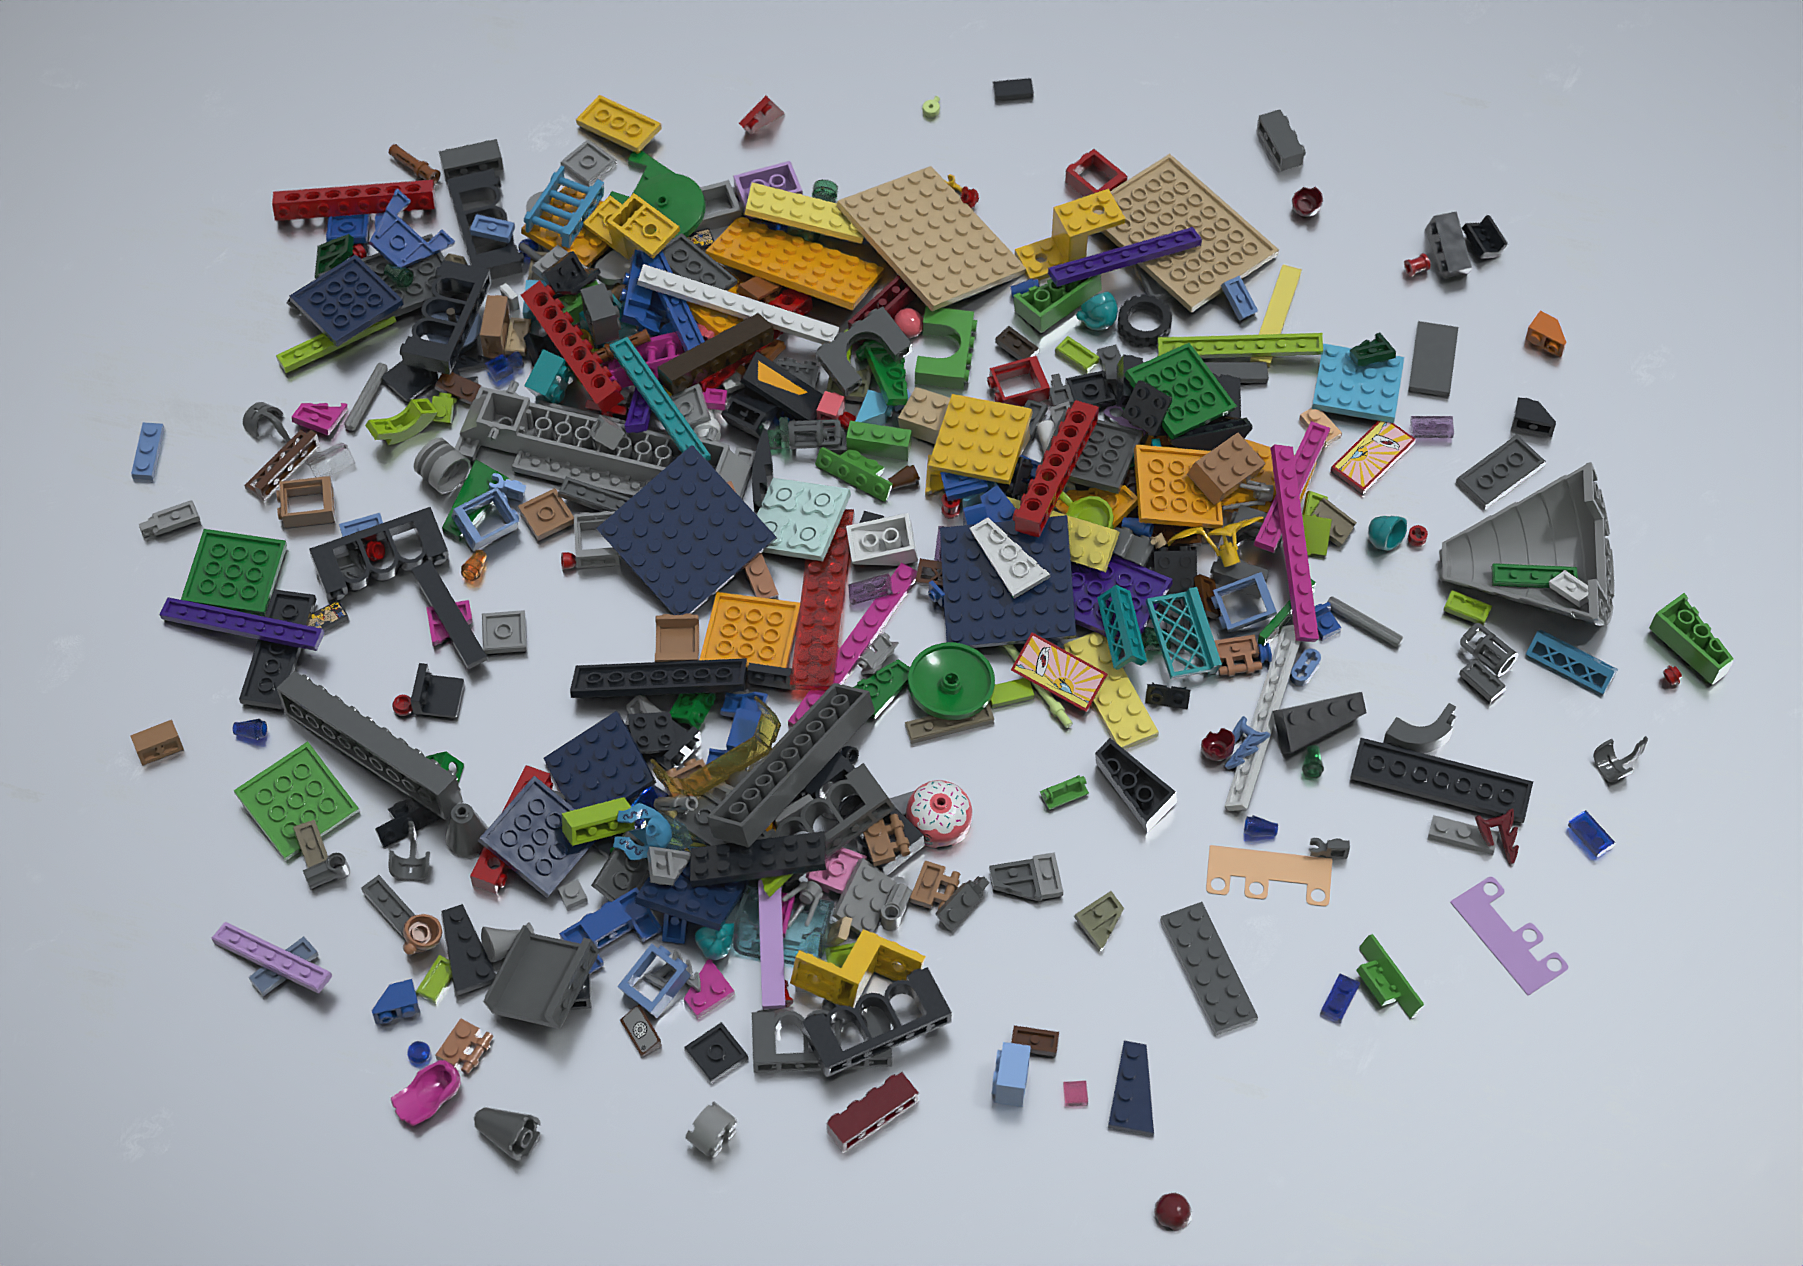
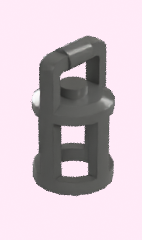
(817, 428)
(1486, 647)

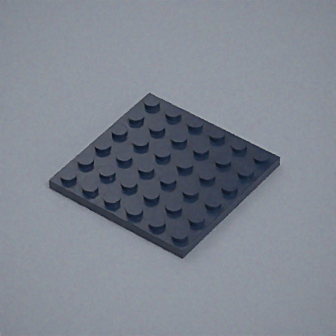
(686, 533)
(981, 607)

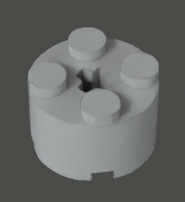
(711, 1129)

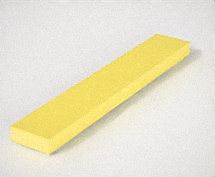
(1279, 305)

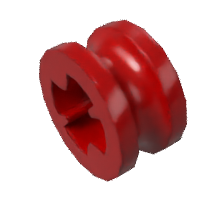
(1422, 533)

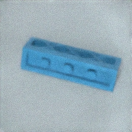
(1574, 653)

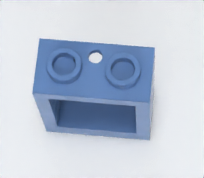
(468, 529)
(1232, 587)
(670, 989)

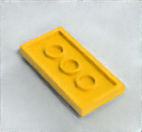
(618, 123)

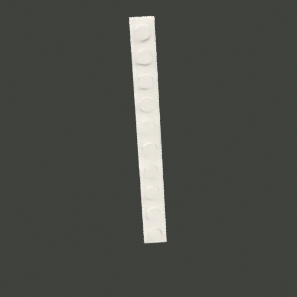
(735, 304)
(1263, 718)

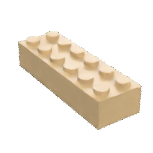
(926, 413)

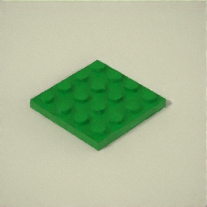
(1190, 383)
(234, 571)

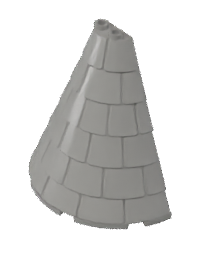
(1548, 528)

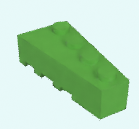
(1050, 303)
(1691, 639)

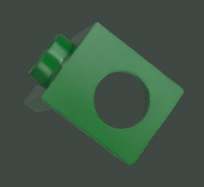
(445, 759)

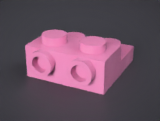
(839, 869)

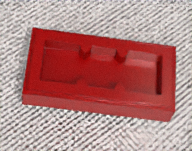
(616, 410)

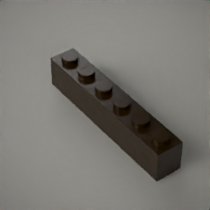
(715, 354)

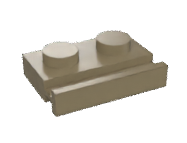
(1341, 523)

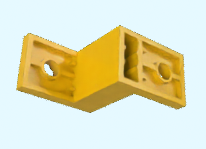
(631, 226)
(1070, 233)
(847, 983)

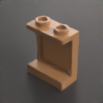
(677, 637)

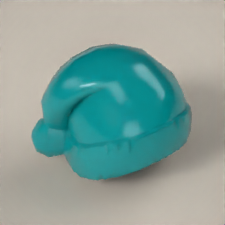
(1099, 311)
(1387, 531)
(715, 943)

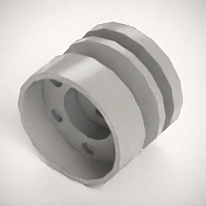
(441, 465)

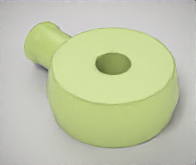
(931, 107)

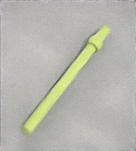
(1055, 707)

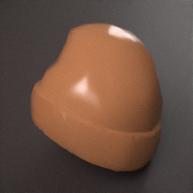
(421, 933)

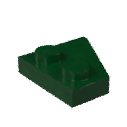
(333, 253)
(1372, 351)

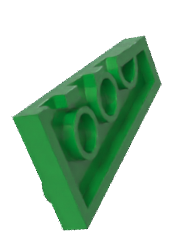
(888, 374)
(474, 486)

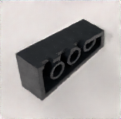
(1310, 721)
(1138, 786)

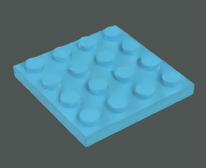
(1355, 389)

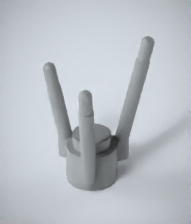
(1261, 492)
(809, 893)

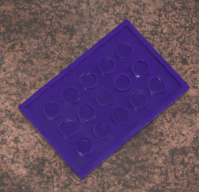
(1092, 583)

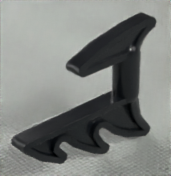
(470, 364)

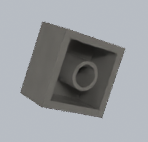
(600, 313)

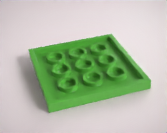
(292, 794)

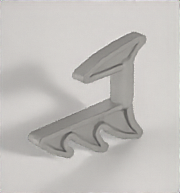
(658, 980)

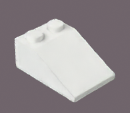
(883, 541)

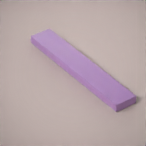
(771, 949)
(272, 957)

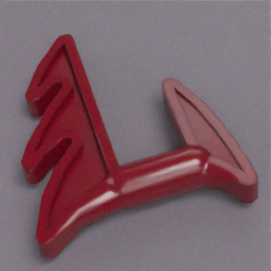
(1504, 824)

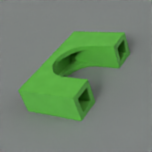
(952, 370)

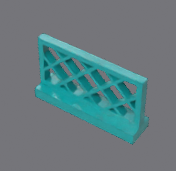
(1201, 633)

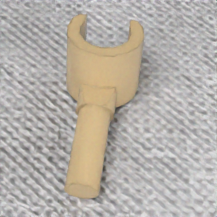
(1158, 541)

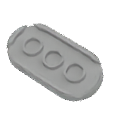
(613, 268)

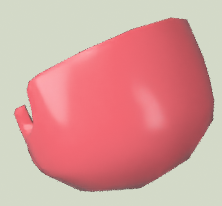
(909, 322)

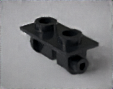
(1017, 487)
(1166, 696)

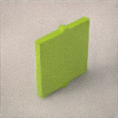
(1316, 534)

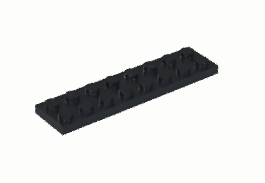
(659, 678)
(1441, 779)

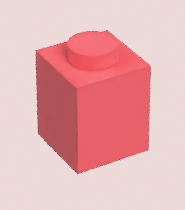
(830, 406)

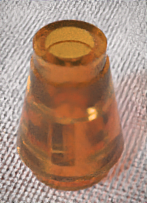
(473, 566)

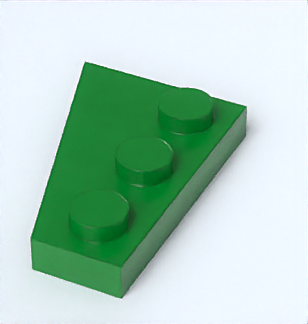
(885, 685)

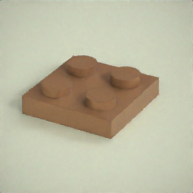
(546, 514)

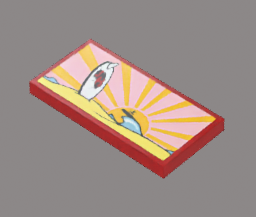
(1373, 455)
(1059, 672)

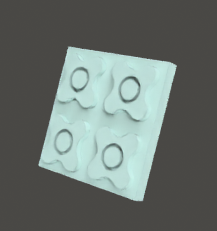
(802, 517)

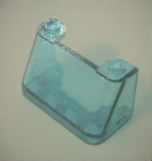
(798, 937)

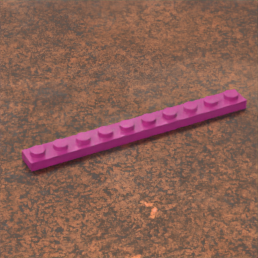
(1294, 543)
(863, 634)

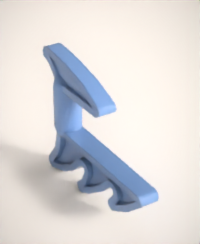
(1249, 744)

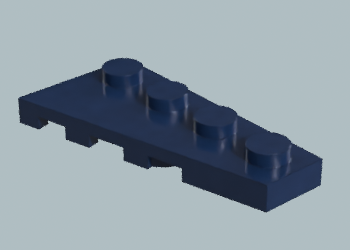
(1132, 1095)

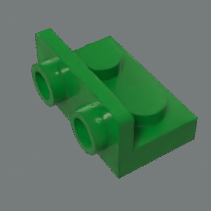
(692, 708)

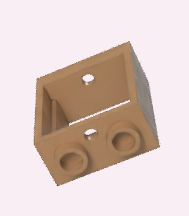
(495, 326)
(306, 487)

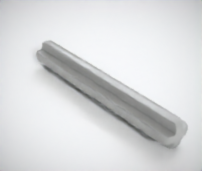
(365, 397)
(1365, 622)

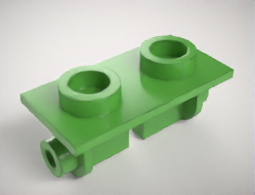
(1064, 792)

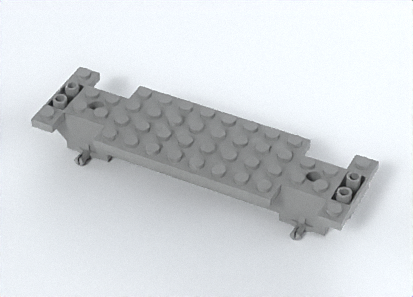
(557, 443)

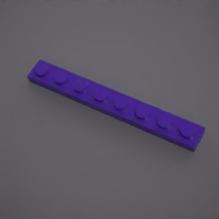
(1124, 256)
(242, 624)

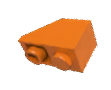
(1546, 333)

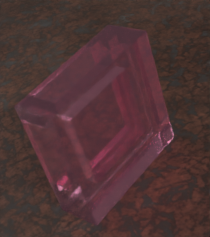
(1075, 1093)

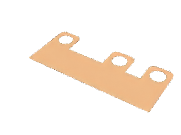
(1266, 866)

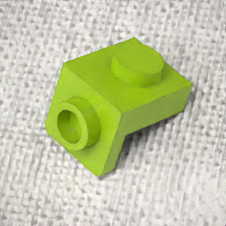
(444, 406)

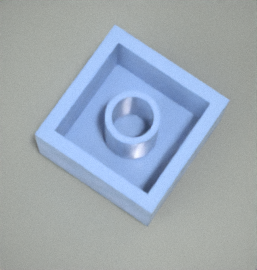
(1011, 1074)

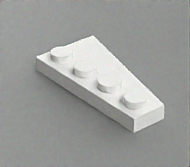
(1011, 563)

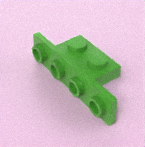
(856, 470)
(1386, 979)

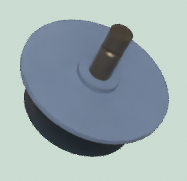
(450, 316)

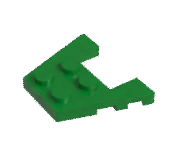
(647, 163)

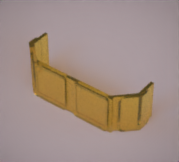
(730, 762)

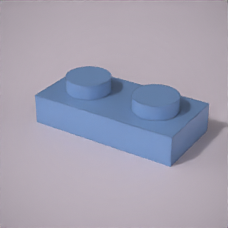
(492, 228)
(1239, 298)
(360, 524)

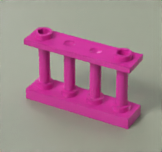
(659, 346)

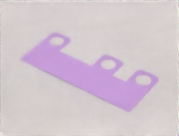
(1505, 944)

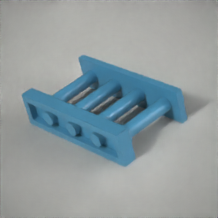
(585, 207)

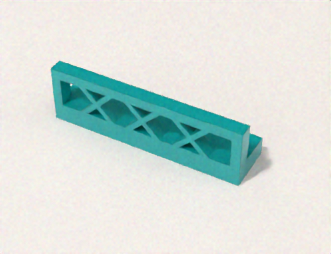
(1126, 623)

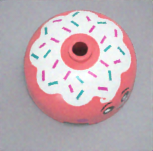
(940, 813)

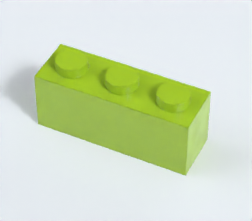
(595, 821)

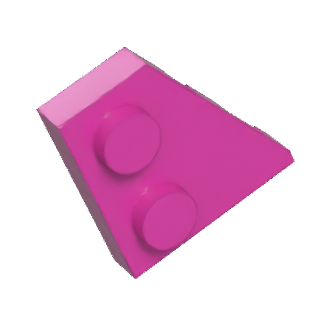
(713, 991)

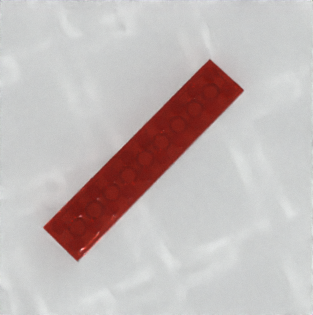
(822, 614)

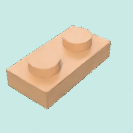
(1319, 417)

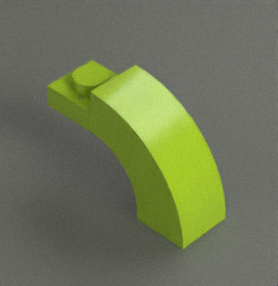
(405, 424)

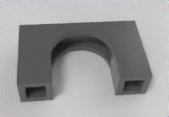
(877, 327)
(1241, 570)

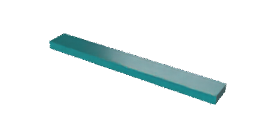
(656, 397)

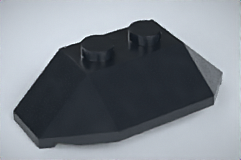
(1212, 435)

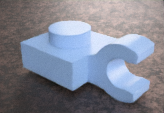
(511, 488)

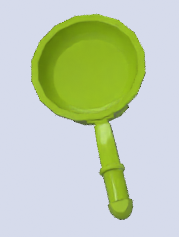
(1090, 509)

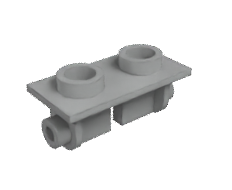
(870, 660)

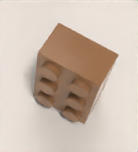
(1226, 468)

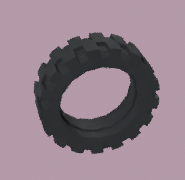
(1145, 303)

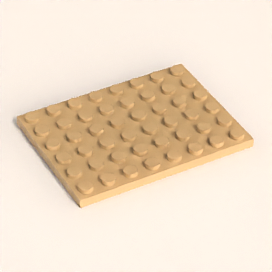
(1174, 199)
(931, 238)

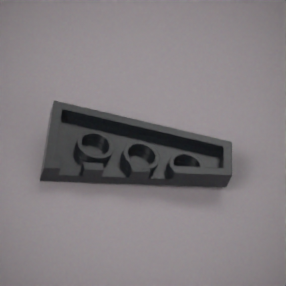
(466, 954)

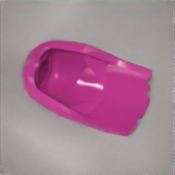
(427, 1092)

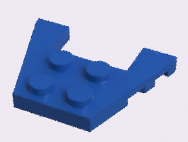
(399, 241)

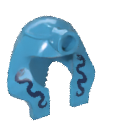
(655, 834)

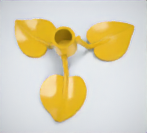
(1227, 551)

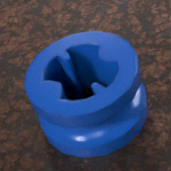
(1265, 653)

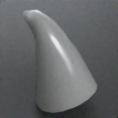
(499, 941)

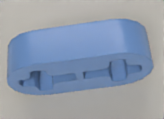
(1301, 664)

